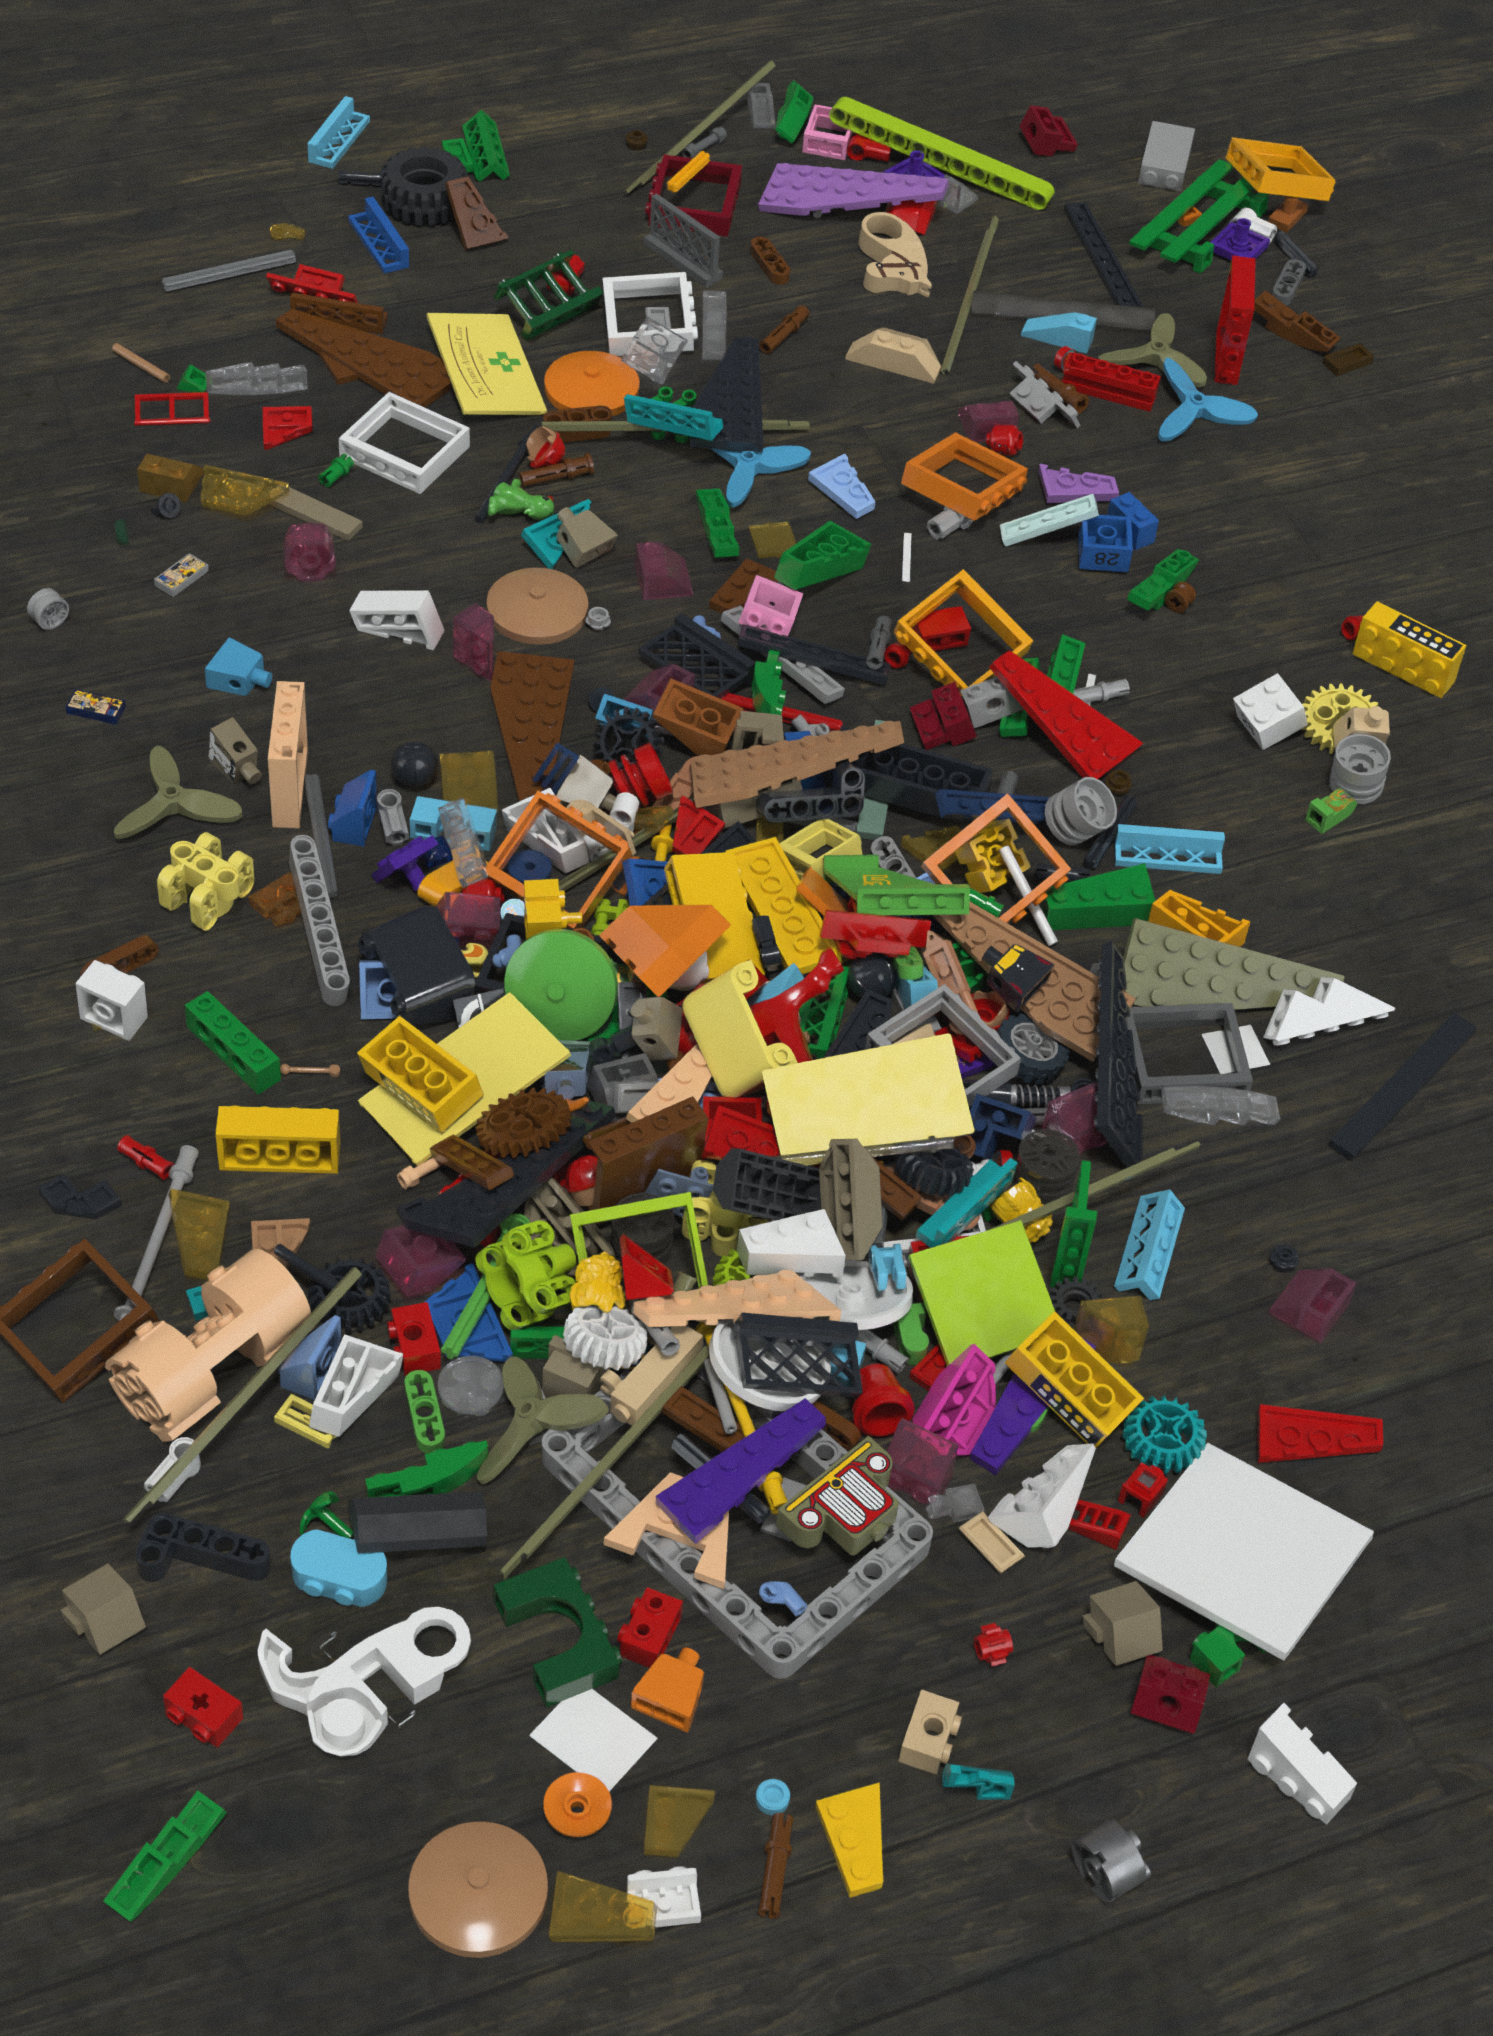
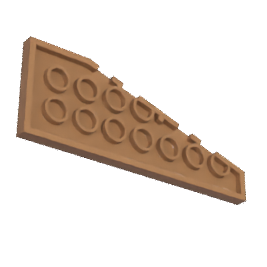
(742, 772)
(1064, 1005)

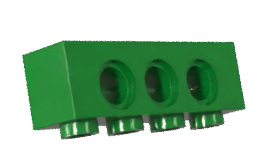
(233, 1042)

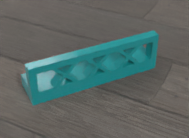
(672, 417)
(967, 1205)

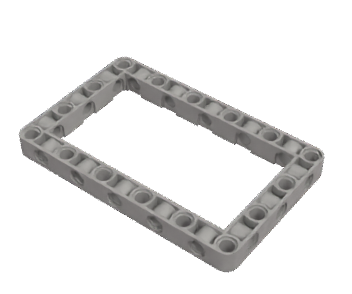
(670, 1558)

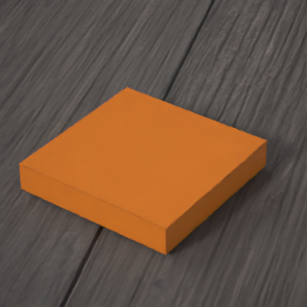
(820, 893)

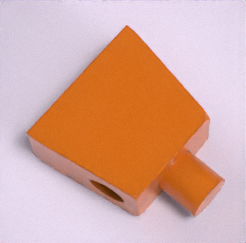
(670, 1689)

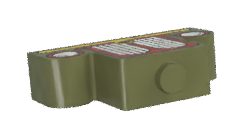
(844, 1502)

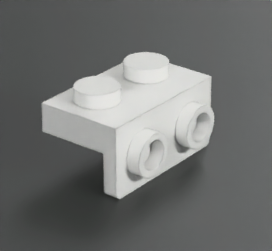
(671, 1891)

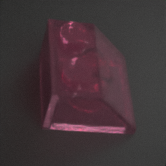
(981, 418)
(661, 572)
(470, 914)
(1074, 1117)
(417, 1259)
(920, 1461)

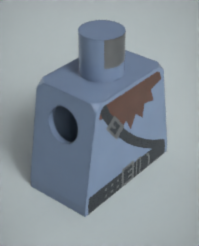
(570, 1076)

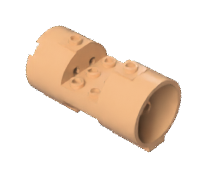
(169, 1375)

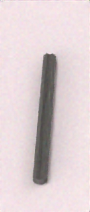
(228, 270)
(320, 831)

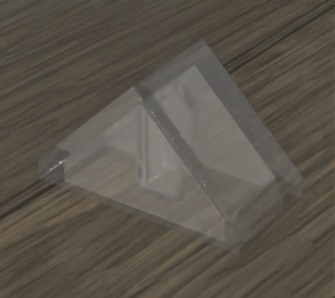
(957, 196)

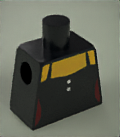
(1016, 974)

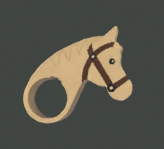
(900, 260)

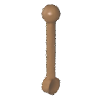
(333, 1070)

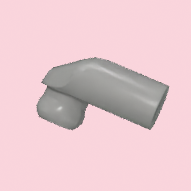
(815, 729)

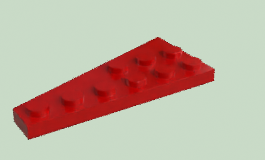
(1079, 731)

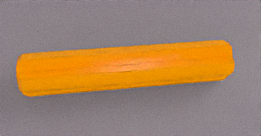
(688, 171)

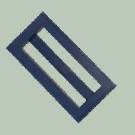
(547, 780)

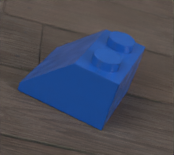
(354, 810)

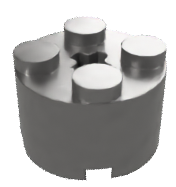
(1110, 1860)

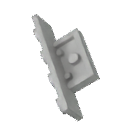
(1038, 400)

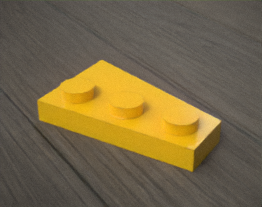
(855, 1838)

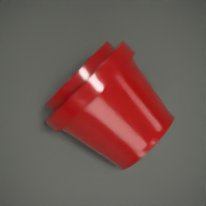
(882, 1402)

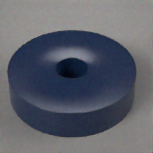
(537, 862)

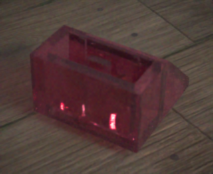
(474, 639)
(652, 687)
(1314, 1301)

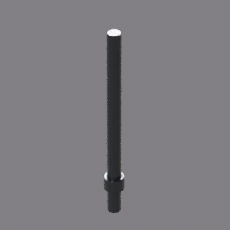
(506, 474)

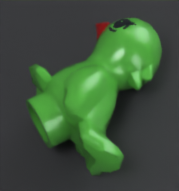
(516, 500)

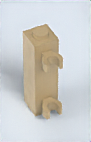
(650, 1377)

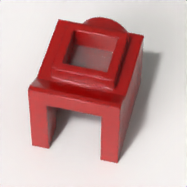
(1146, 1485)

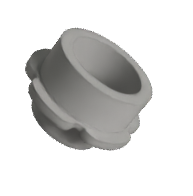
(598, 618)

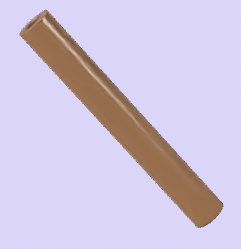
(141, 363)

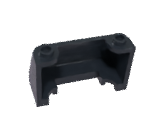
(421, 964)

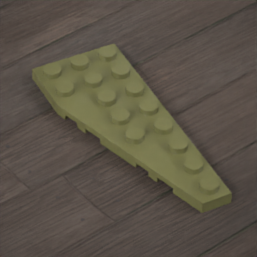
(1185, 969)

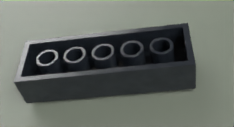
(914, 775)

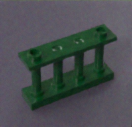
(551, 315)

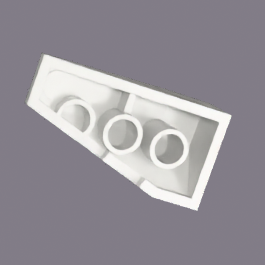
(1047, 1502)

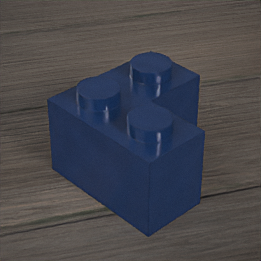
(997, 1119)

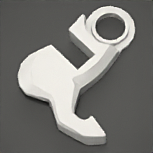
(338, 1704)

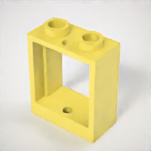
(814, 837)

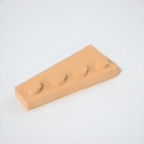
(683, 1081)

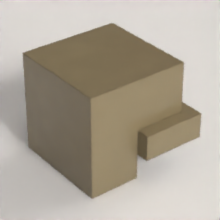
(756, 729)
(568, 1374)
(102, 1609)
(1125, 1622)

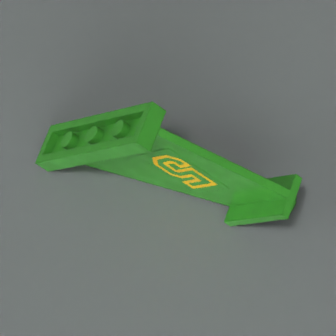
(892, 893)

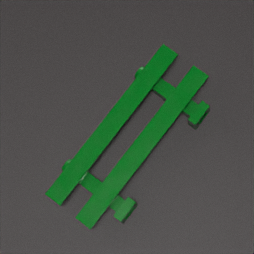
(1185, 245)

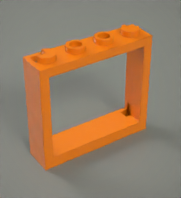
(921, 476)
(1006, 803)
(574, 818)

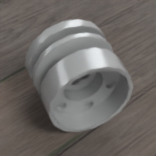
(1360, 767)
(1080, 811)

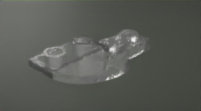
(463, 842)

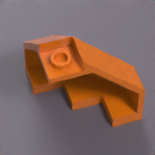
(663, 940)

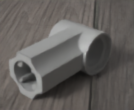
(946, 523)
(392, 817)

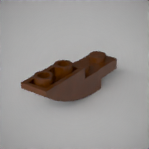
(1297, 329)

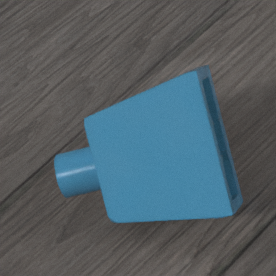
(236, 669)

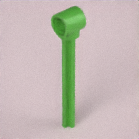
(478, 1299)

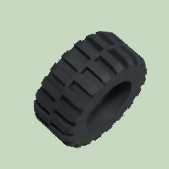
(416, 185)

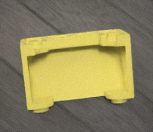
(730, 1033)

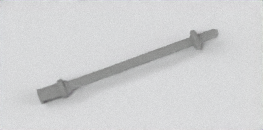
(181, 1174)

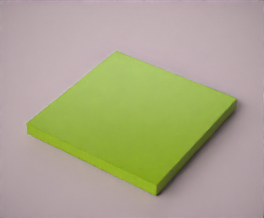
(983, 1291)

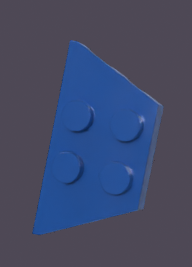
(447, 1305)

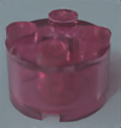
(309, 551)

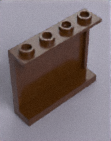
(635, 1152)

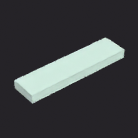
(1049, 520)

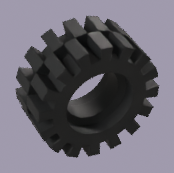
(1072, 1291)

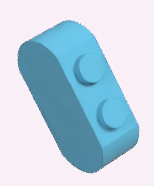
(332, 1568)

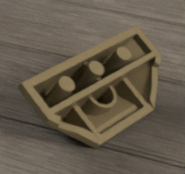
(851, 1195)
(554, 1206)

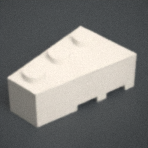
(550, 836)
(794, 1243)
(1299, 1766)

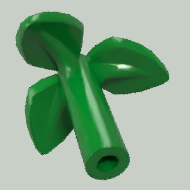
(319, 1510)

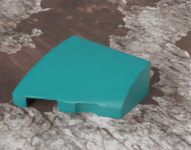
(989, 1783)

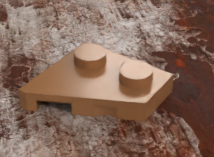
(270, 1233)

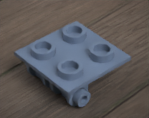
(668, 1184)

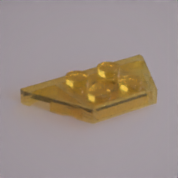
(238, 491)

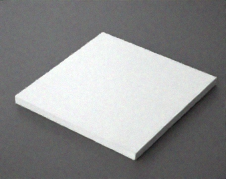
(1244, 1550)

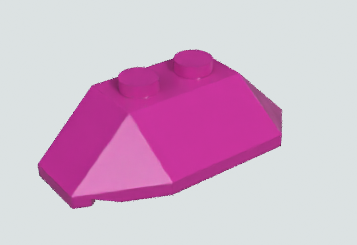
(960, 1400)

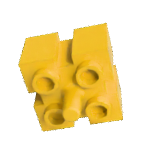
(983, 857)
(543, 907)

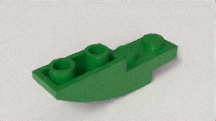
(793, 112)
(1165, 576)
(767, 687)
(441, 1474)

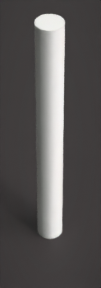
(1025, 889)

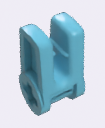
(887, 1261)

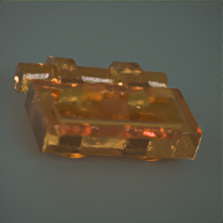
(276, 900)

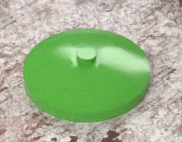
(563, 982)

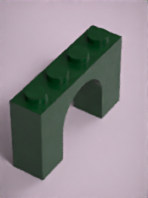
(558, 1591)

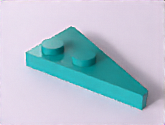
(543, 536)

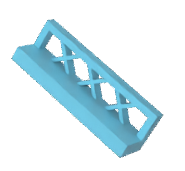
(330, 134)
(1168, 844)
(1157, 1243)

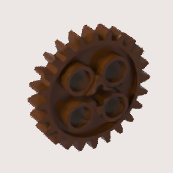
(523, 1122)

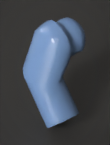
(502, 958)
(782, 1594)

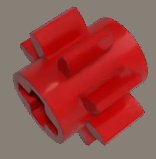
(993, 1644)

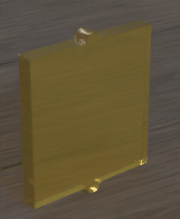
(772, 538)

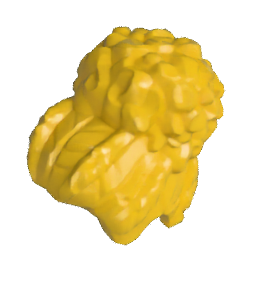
(1018, 1201)
(598, 1283)

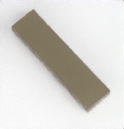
(316, 512)

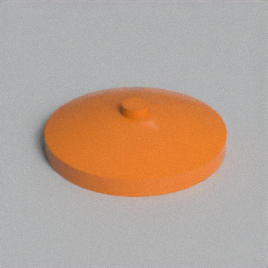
(590, 380)

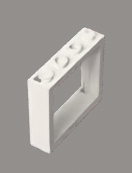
(647, 286)
(392, 467)

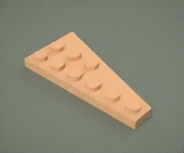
(763, 1294)

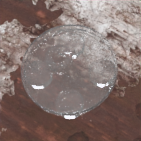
(470, 1385)

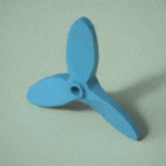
(1197, 405)
(750, 463)

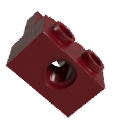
(1046, 132)
(956, 721)
(1171, 1693)

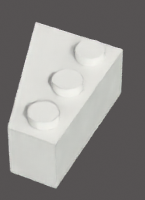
(398, 614)
(353, 1383)

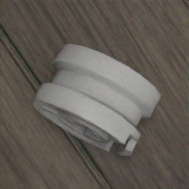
(48, 608)

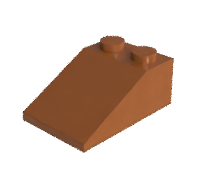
(697, 718)

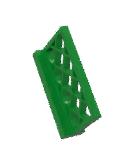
(1075, 1233)

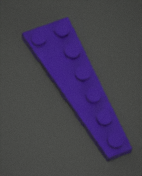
(1008, 1424)
(714, 1488)

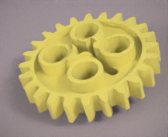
(1326, 708)

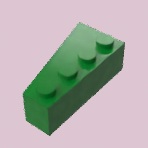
(822, 556)
(1100, 900)

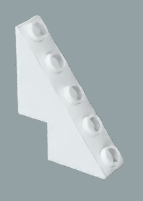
(1330, 1007)

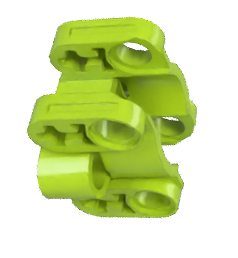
(528, 1274)

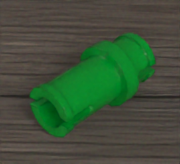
(338, 468)
(986, 903)

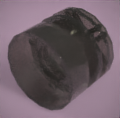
(1048, 1163)
(649, 1230)

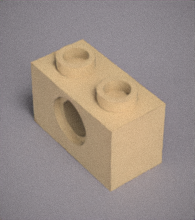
(933, 1714)

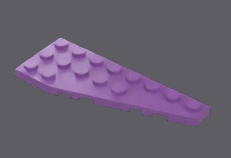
(811, 188)

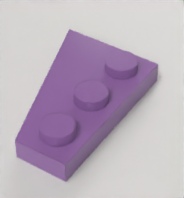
(1066, 486)

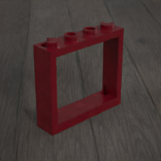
(712, 172)

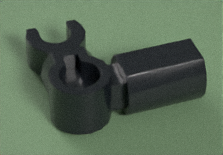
(767, 945)
(603, 1049)

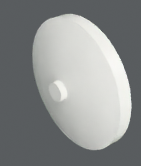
(859, 1298)
(726, 1363)

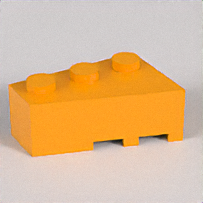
(1189, 916)

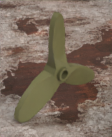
(1158, 350)
(174, 799)
(536, 1414)

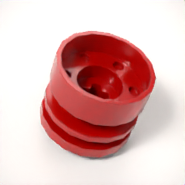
(642, 776)

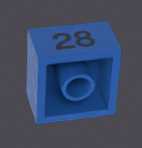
(1105, 543)

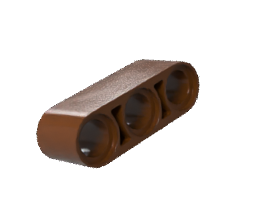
(591, 413)

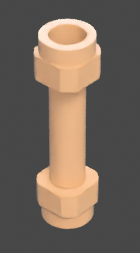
(410, 1176)

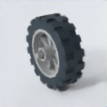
(1032, 1047)

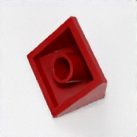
(643, 1273)

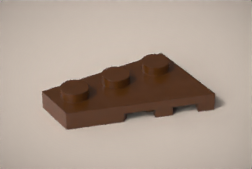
(472, 217)
(737, 587)

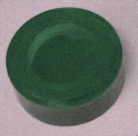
(122, 531)

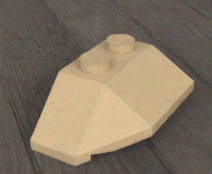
(897, 354)

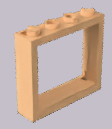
(288, 754)

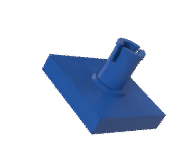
(643, 879)

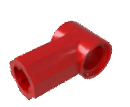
(867, 149)
(577, 266)

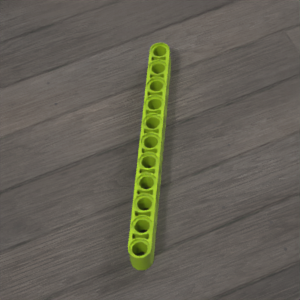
(942, 153)

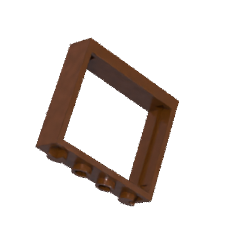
(93, 1358)

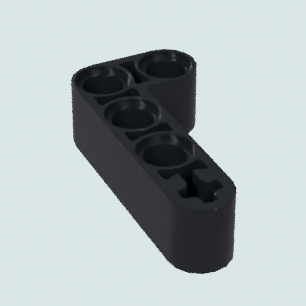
(812, 797)
(247, 1558)

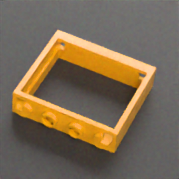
(1254, 156)
(982, 605)

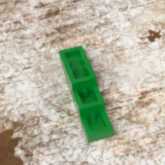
(717, 523)
(165, 1857)

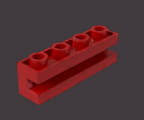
(1111, 381)

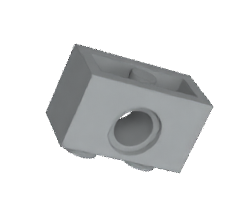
(989, 702)

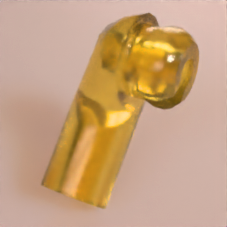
(285, 230)

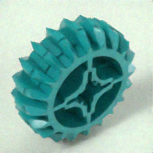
(1164, 1424)

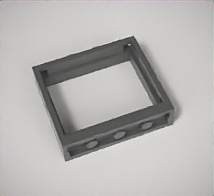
(1188, 1016)

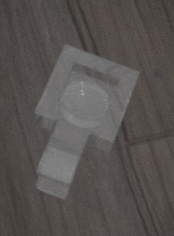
(959, 1502)

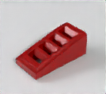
(1108, 1516)

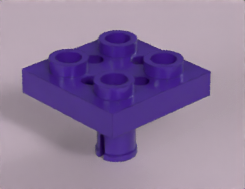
(915, 166)
(1239, 241)
(405, 860)

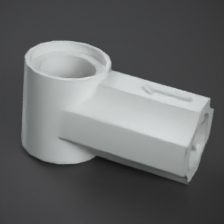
(1257, 225)
(625, 809)
(176, 1449)

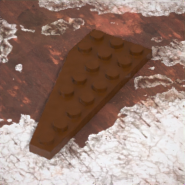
(375, 359)
(531, 709)

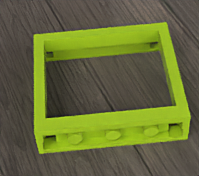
(639, 1208)

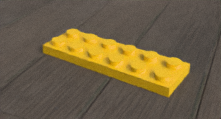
(773, 892)

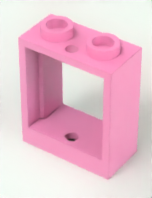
(825, 143)
(777, 615)

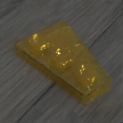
(199, 1230)
(598, 1913)

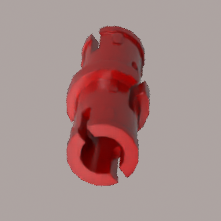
(132, 1149)

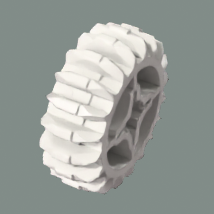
(605, 1338)

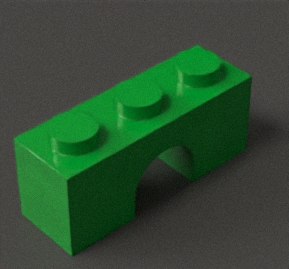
(1218, 1654)

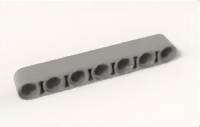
(321, 933)

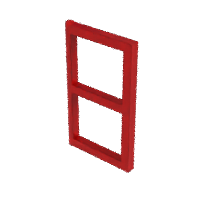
(171, 397)

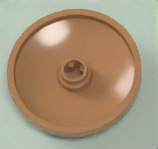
(537, 606)
(478, 1889)

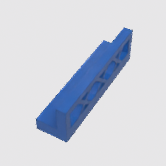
(387, 237)

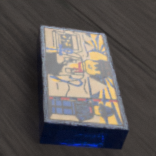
(95, 706)

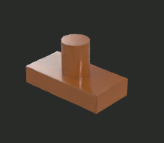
(1288, 213)

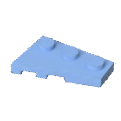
(843, 486)

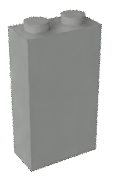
(1166, 156)

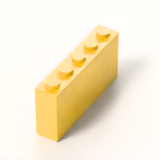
(716, 882)

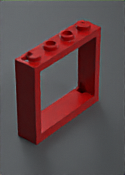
(1236, 318)

